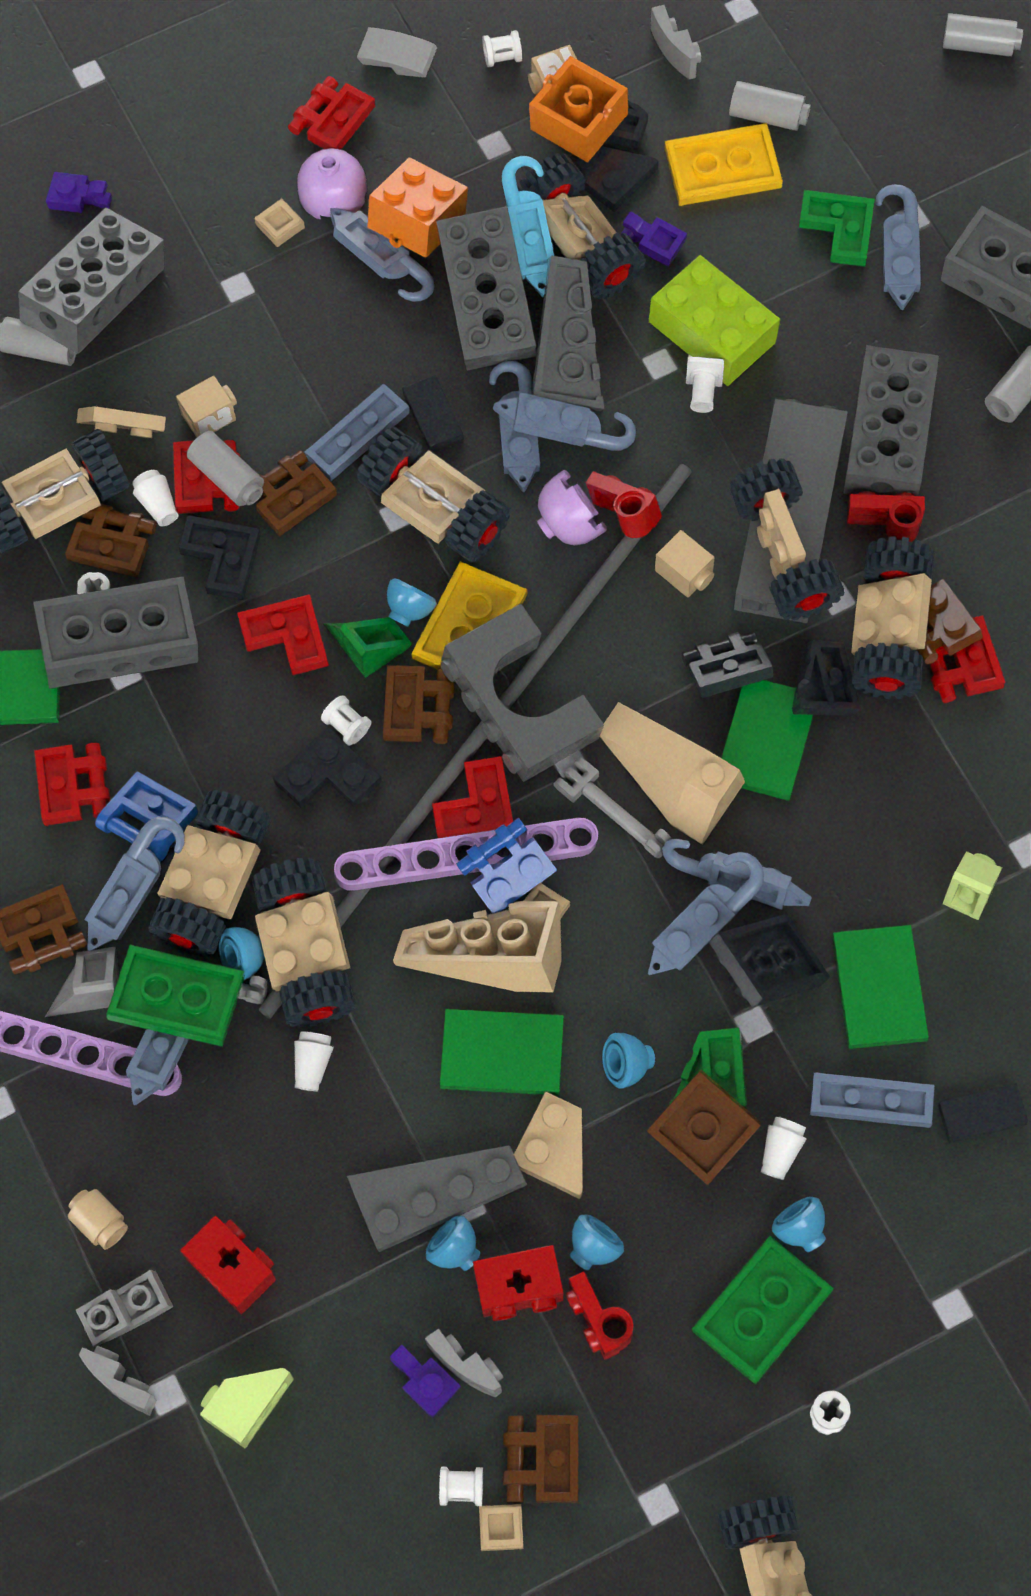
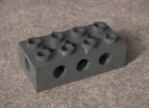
(493, 233)
(993, 265)
(91, 280)
(891, 422)
(124, 610)

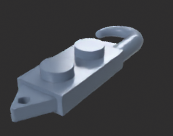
(901, 247)
(378, 253)
(562, 422)
(519, 449)
(129, 884)
(775, 890)
(704, 918)
(153, 1063)

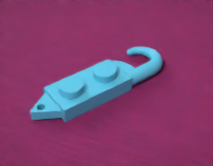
(528, 224)

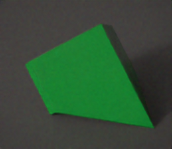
(370, 642)

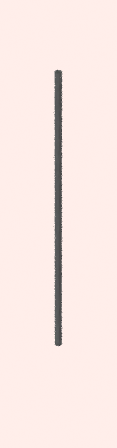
(507, 698)

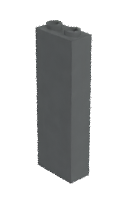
(812, 442)

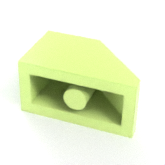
(972, 884)
(244, 1403)

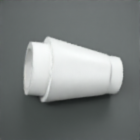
(155, 496)
(311, 1059)
(781, 1147)

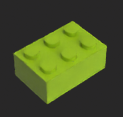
(714, 318)

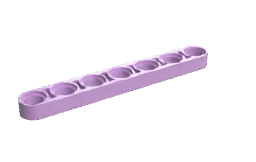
(446, 848)
(71, 1045)

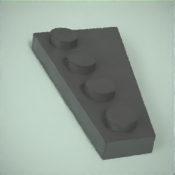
(566, 344)
(425, 1194)

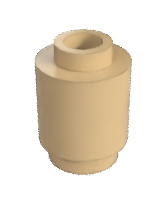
(97, 1218)

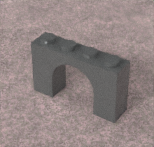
(527, 742)

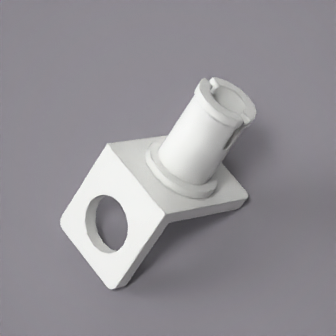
(704, 375)

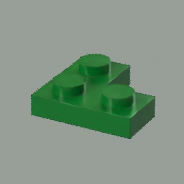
(845, 216)

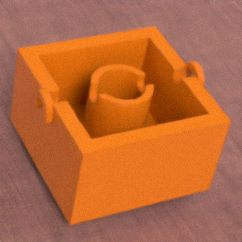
(578, 108)
(412, 203)

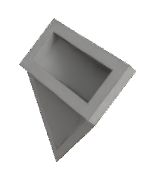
(89, 983)

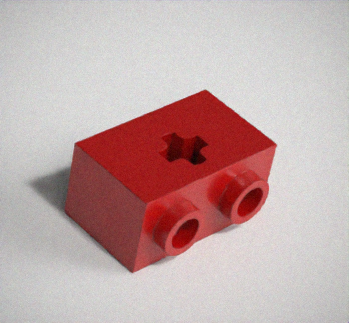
(539, 1273)
(238, 1285)

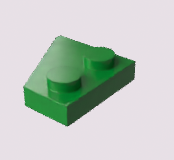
(721, 1058)

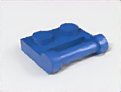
(146, 800)

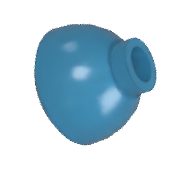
(408, 602)
(241, 950)
(626, 1059)
(801, 1224)
(594, 1243)
(453, 1245)

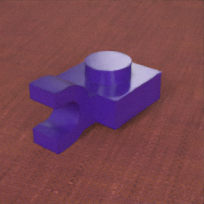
(73, 191)
(657, 240)
(428, 1384)

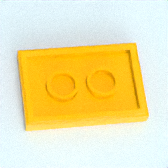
(723, 164)
(466, 604)

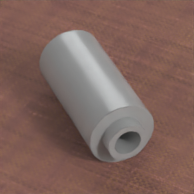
(982, 34)
(769, 106)
(26, 341)
(1012, 391)
(225, 469)

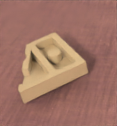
(110, 419)
(554, 1145)

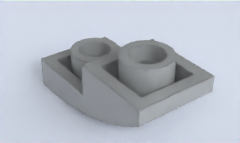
(673, 43)
(397, 50)
(124, 1308)
(473, 1371)
(110, 1373)

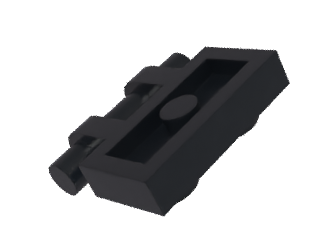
(727, 664)

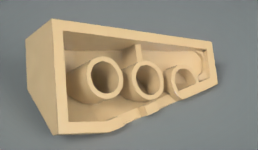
(675, 773)
(501, 950)

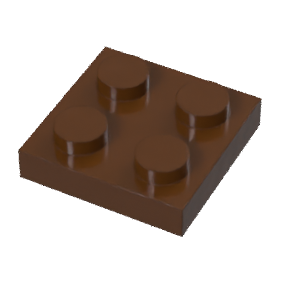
(704, 1127)

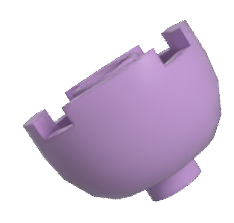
(331, 181)
(567, 512)

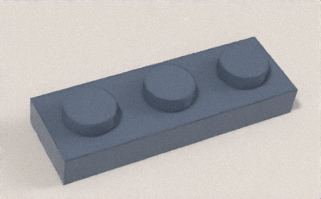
(357, 432)
(872, 1100)

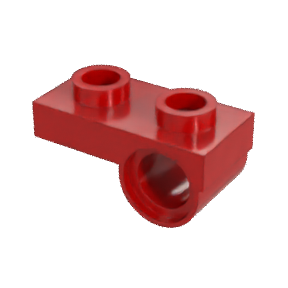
(634, 507)
(875, 509)
(584, 1301)

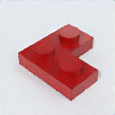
(287, 623)
(486, 806)

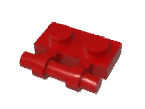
(340, 118)
(192, 487)
(976, 668)
(59, 784)

